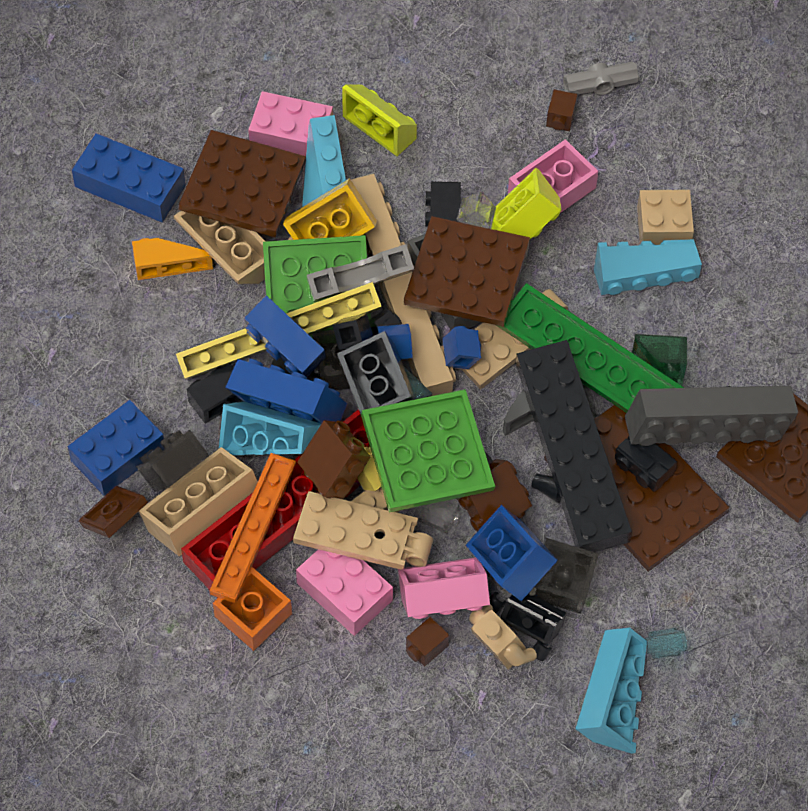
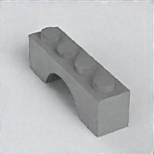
(374, 269)

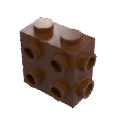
(334, 459)
(507, 493)

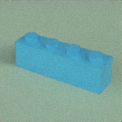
(323, 159)
(645, 265)
(262, 431)
(614, 690)

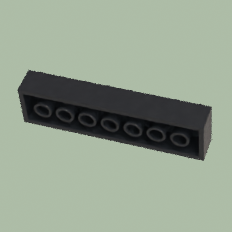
(573, 447)

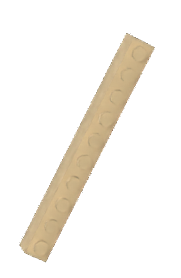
(428, 356)

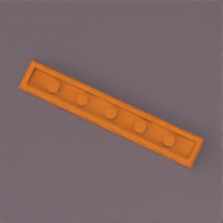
(252, 528)

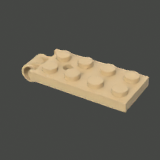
(498, 350)
(351, 529)

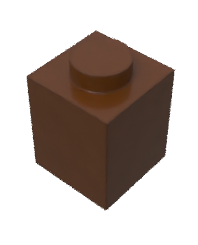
(561, 110)
(426, 642)

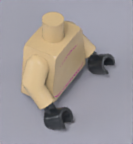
(501, 639)

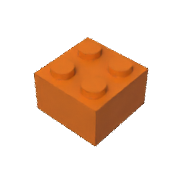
(256, 612)

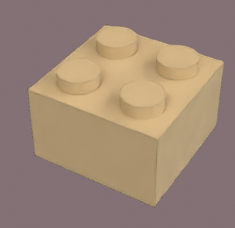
(664, 215)

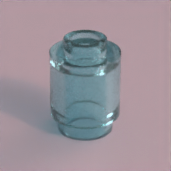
(666, 643)

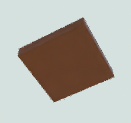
(112, 511)

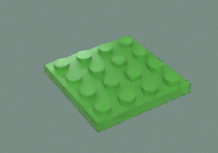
(292, 260)
(427, 450)

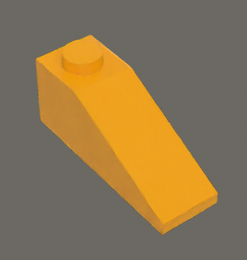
(166, 258)

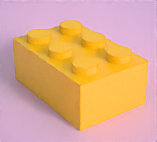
(333, 214)

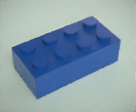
(129, 177)
(285, 392)

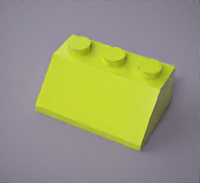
(378, 118)
(527, 207)

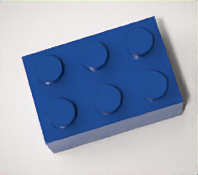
(283, 338)
(114, 447)
(511, 553)

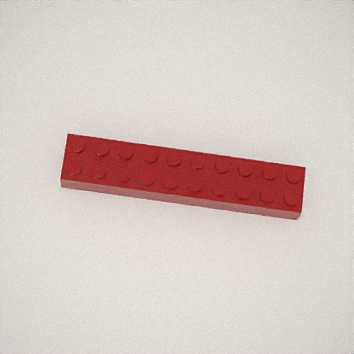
(208, 549)

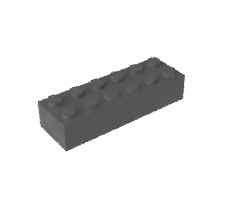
(710, 414)

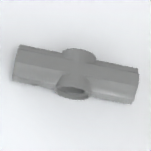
(601, 78)

